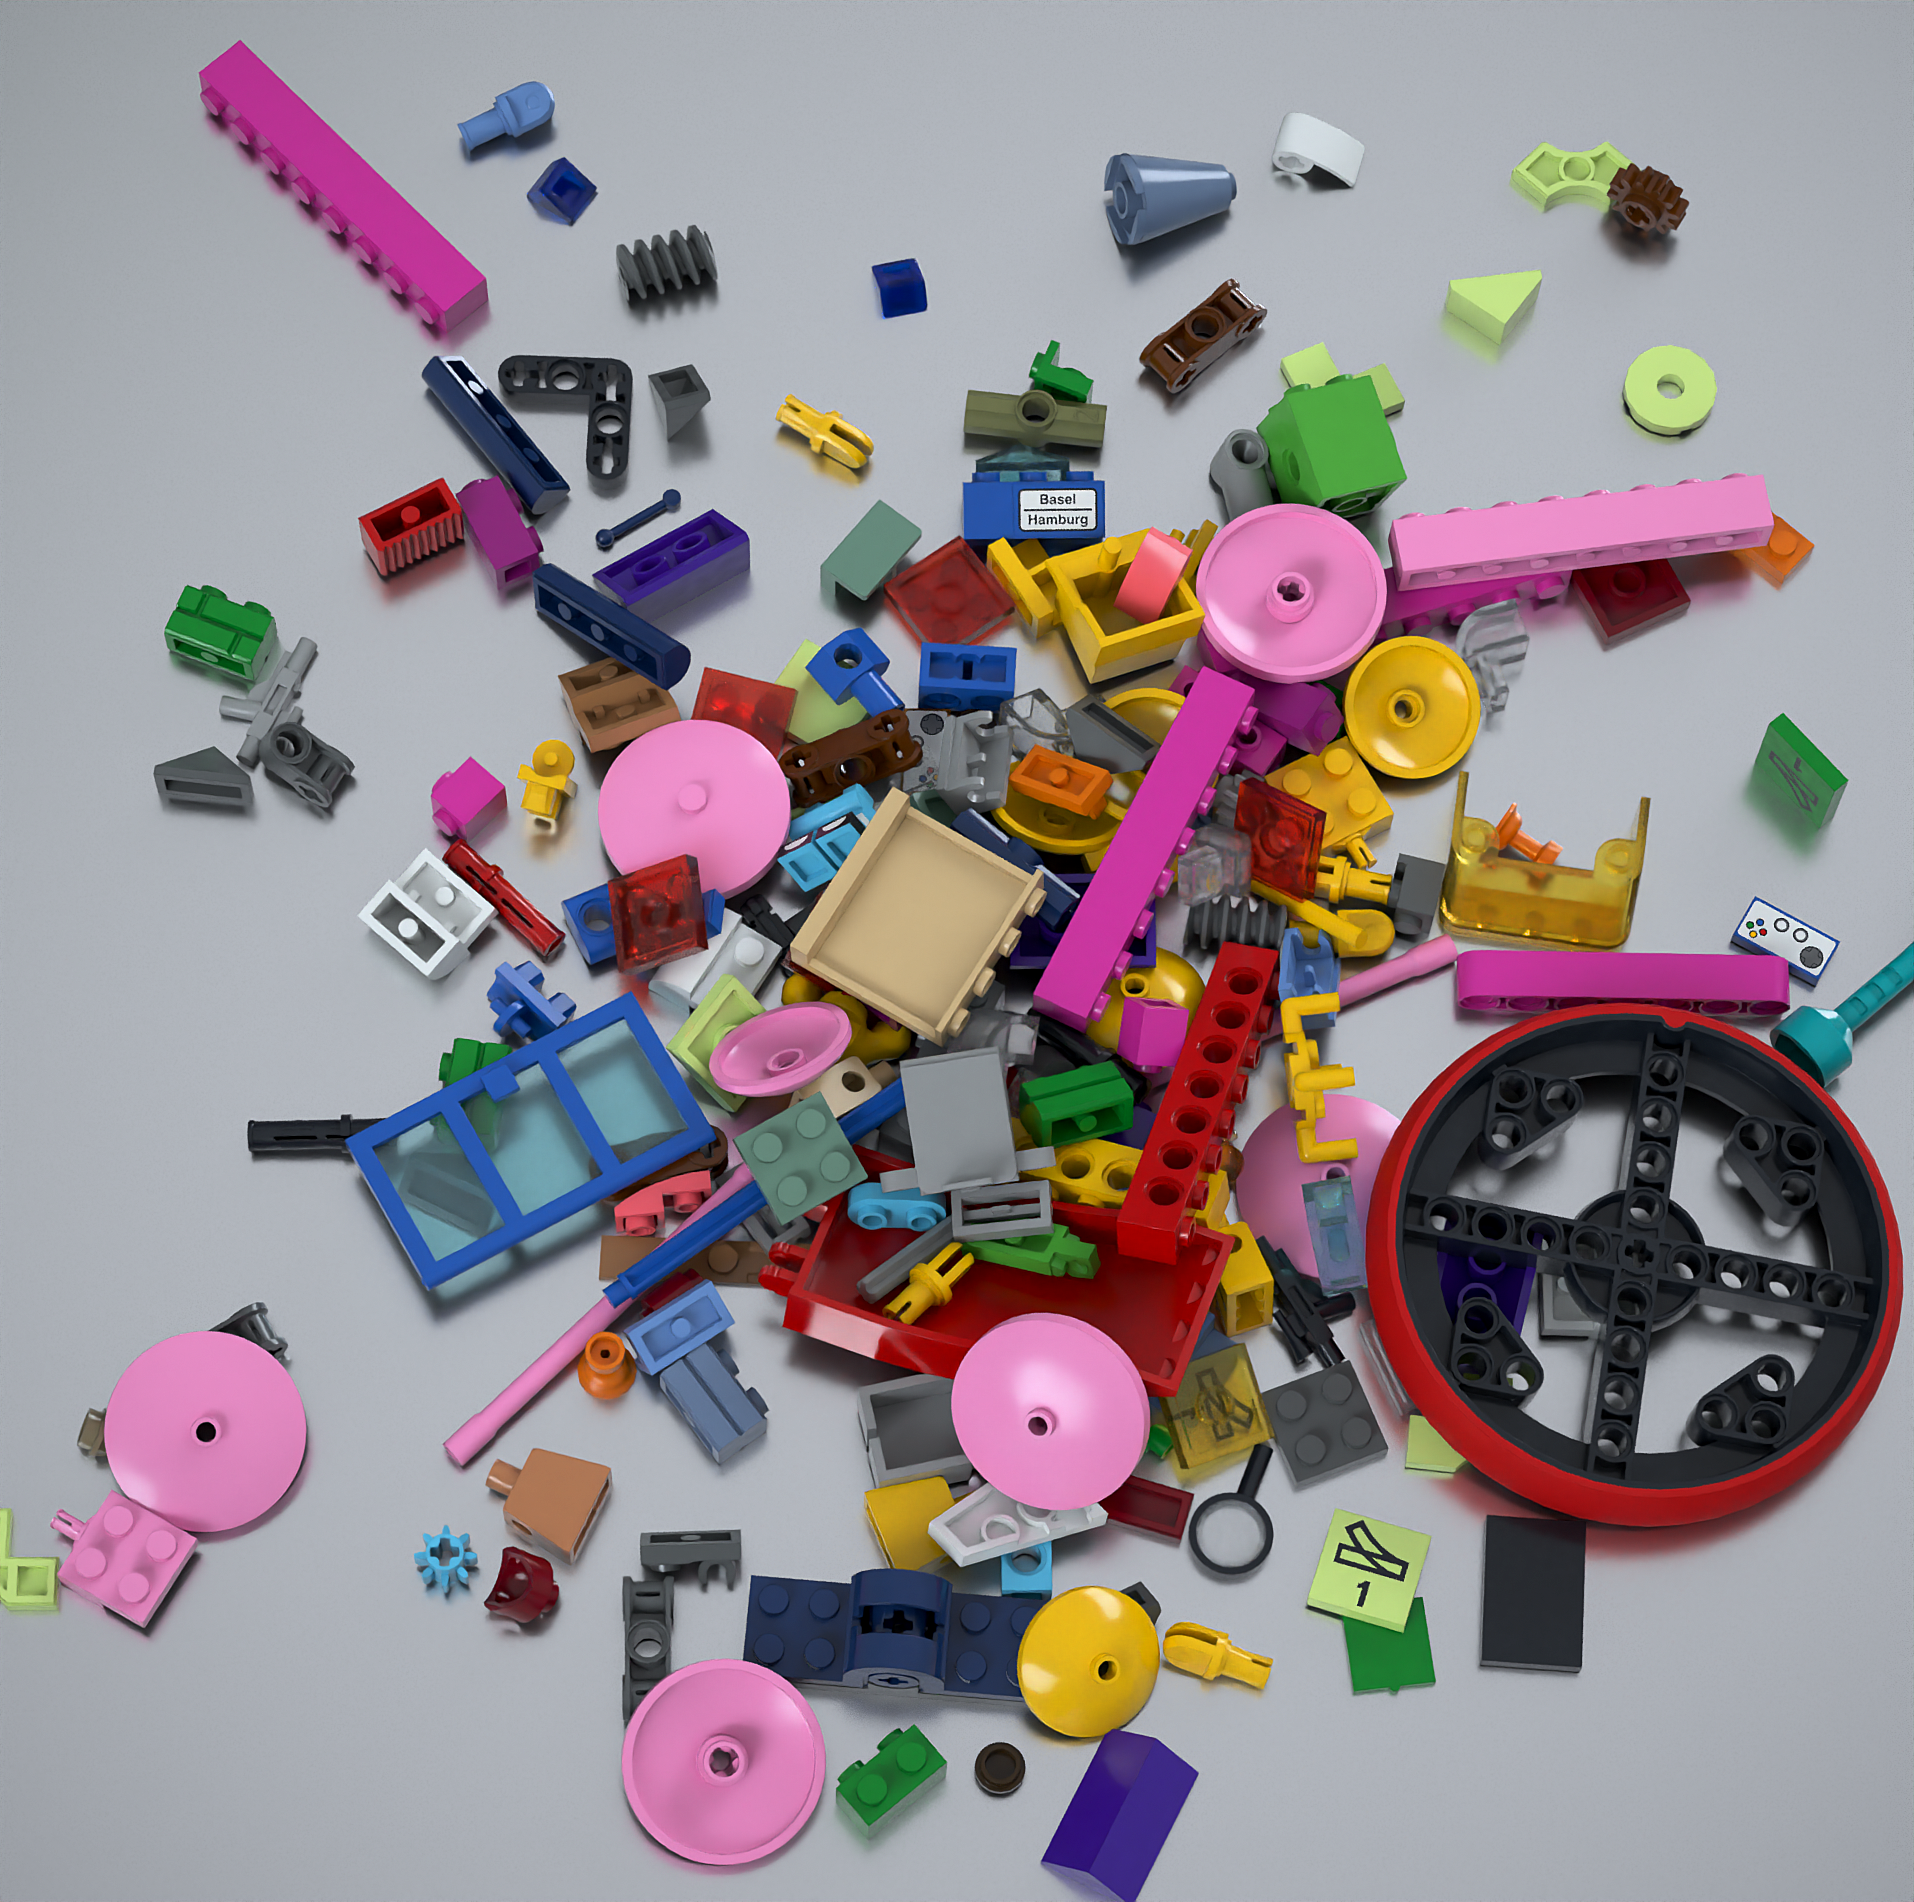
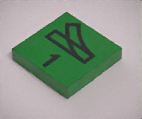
(1801, 770)

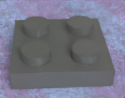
(1323, 1424)

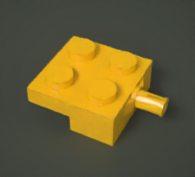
(1343, 789)

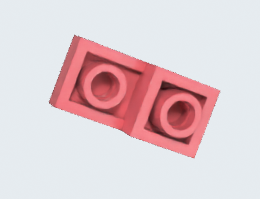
(1153, 577)
(645, 1209)

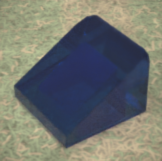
(562, 189)
(900, 287)

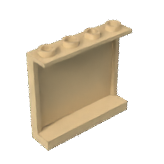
(917, 920)

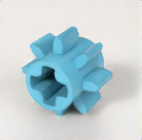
(457, 1564)

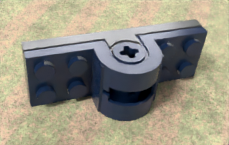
(889, 1636)

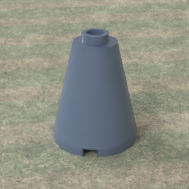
(1163, 194)

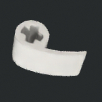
(1311, 141)

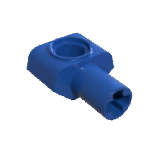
(859, 682)
(582, 909)

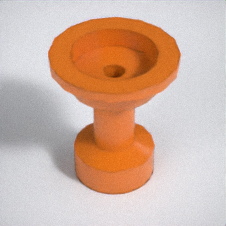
(1510, 834)
(606, 1367)

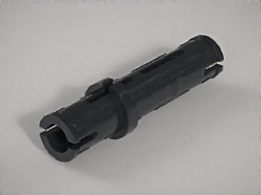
(1085, 1051)
(305, 1133)

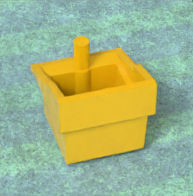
(1101, 634)

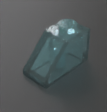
(1335, 1235)

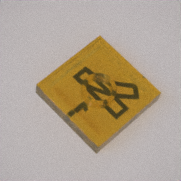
(1216, 1408)

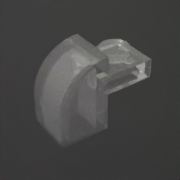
(1491, 639)
(1038, 722)
(1215, 865)
(1009, 1030)

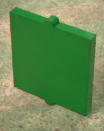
(1389, 1658)

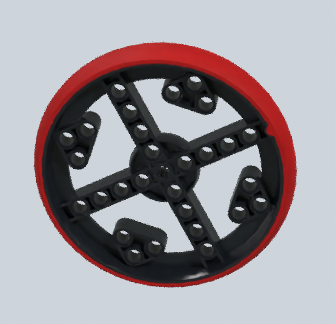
(1779, 1110)

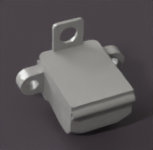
(960, 1126)

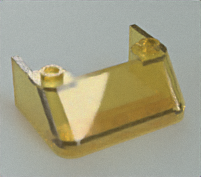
(1536, 900)

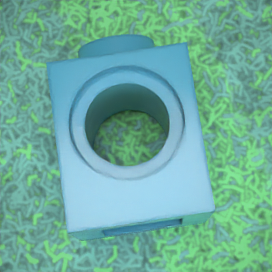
(1031, 1584)

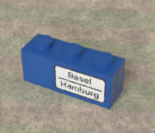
(1033, 506)

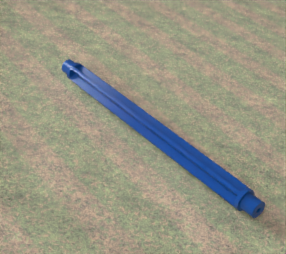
(738, 1207)

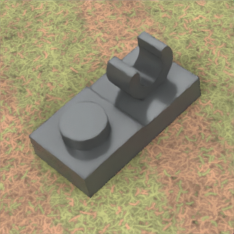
(670, 1549)

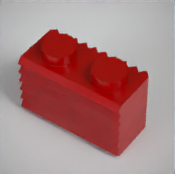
(412, 526)

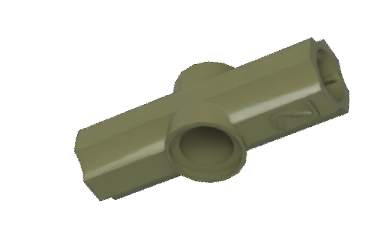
(1063, 423)

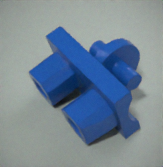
(521, 1005)

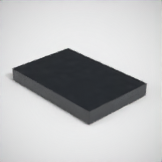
(1533, 1593)

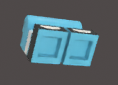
(826, 837)

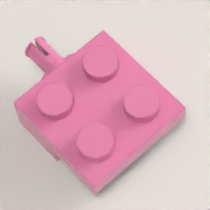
(123, 1557)

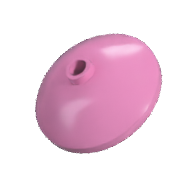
(781, 1049)

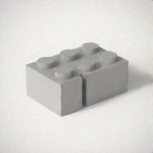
(911, 1431)

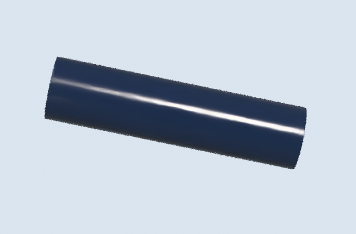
(495, 432)
(610, 626)

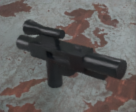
(1306, 1308)

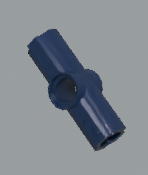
(1060, 898)

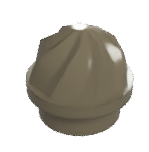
(92, 1433)

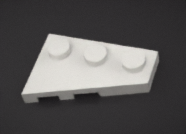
(996, 1524)

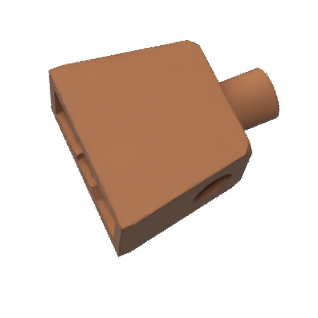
(552, 1499)

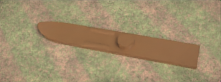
(721, 1262)

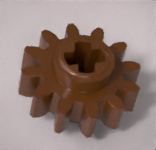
(1648, 198)

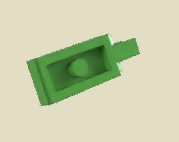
(1040, 1253)

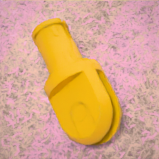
(827, 432)
(1339, 880)
(1376, 923)
(928, 1286)
(1211, 1654)

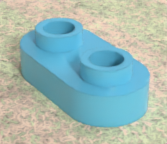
(895, 1209)

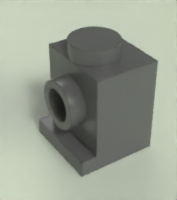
(1415, 893)

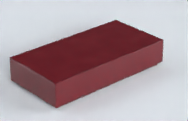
(1149, 1508)

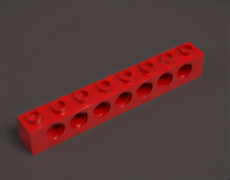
(1200, 1105)

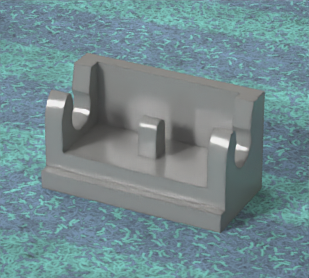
(974, 763)

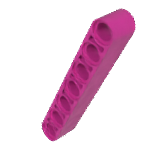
(1572, 979)

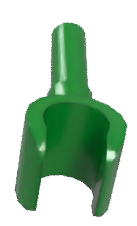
(1159, 1441)

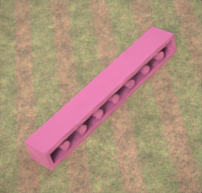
(1580, 531)

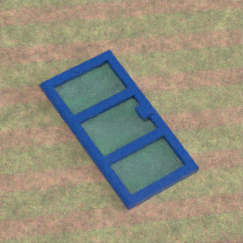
(529, 1140)

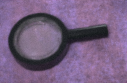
(1231, 1530)

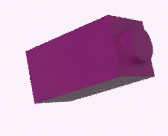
(498, 532)
(1297, 712)

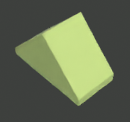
(1493, 302)

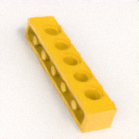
(1105, 1170)

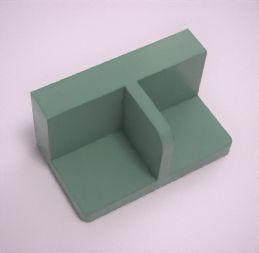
(869, 552)

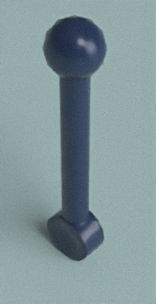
(671, 501)

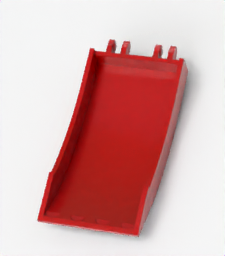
(1137, 1302)

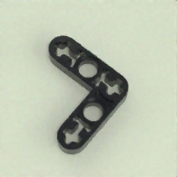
(589, 391)

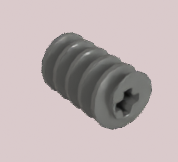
(665, 261)
(1236, 924)

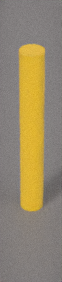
(1315, 915)

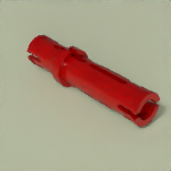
(490, 884)

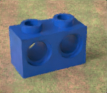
(966, 676)

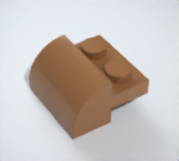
(614, 704)

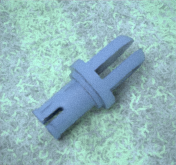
(513, 114)

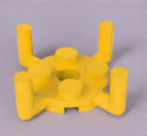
(1307, 1079)

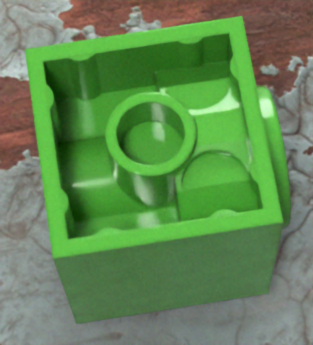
(1333, 447)

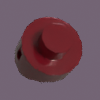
(523, 1586)

